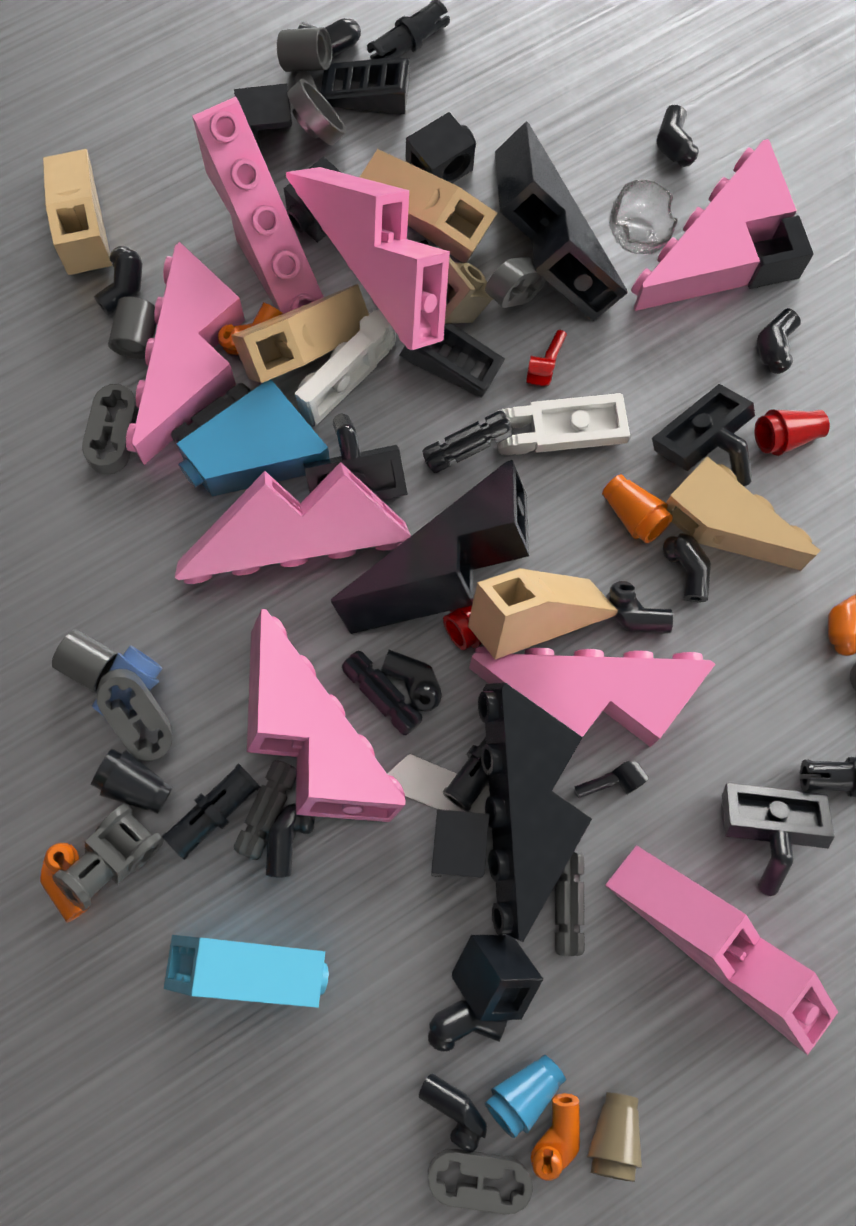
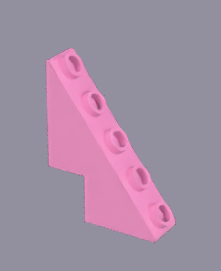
(254, 206)
(370, 232)
(719, 241)
(181, 359)
(274, 528)
(632, 689)
(299, 719)
(726, 947)

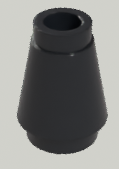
(130, 782)

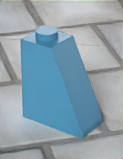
(250, 438)

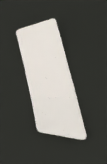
(426, 783)

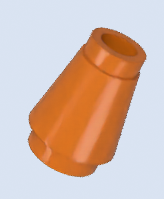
(639, 510)

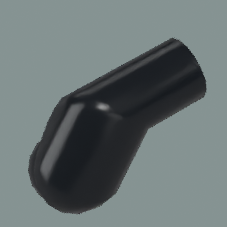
(343, 34)
(674, 140)
(127, 278)
(773, 341)
(696, 563)
(633, 615)
(417, 677)
(281, 839)
(457, 1022)
(458, 1107)

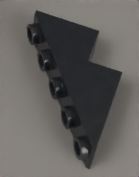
(561, 238)
(437, 563)
(529, 822)

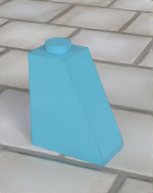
(246, 971)

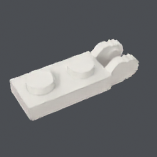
(346, 368)
(567, 424)

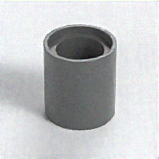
(304, 49)
(132, 327)
(83, 659)

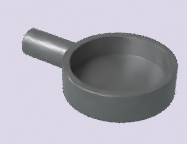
(314, 111)

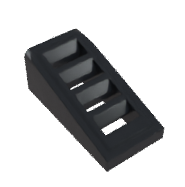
(381, 72)
(460, 341)

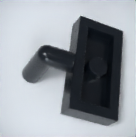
(707, 426)
(377, 468)
(778, 818)

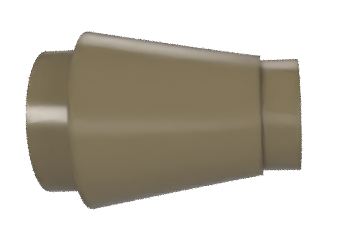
(616, 1139)

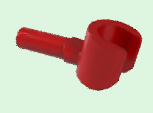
(541, 369)

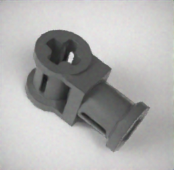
(111, 852)

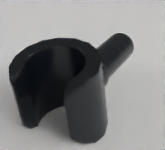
(628, 775)

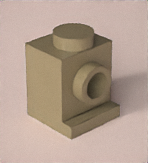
(466, 293)

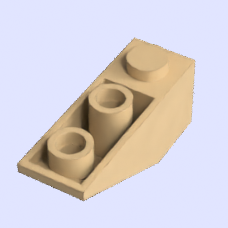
(436, 206)
(75, 212)
(300, 334)
(731, 518)
(533, 608)

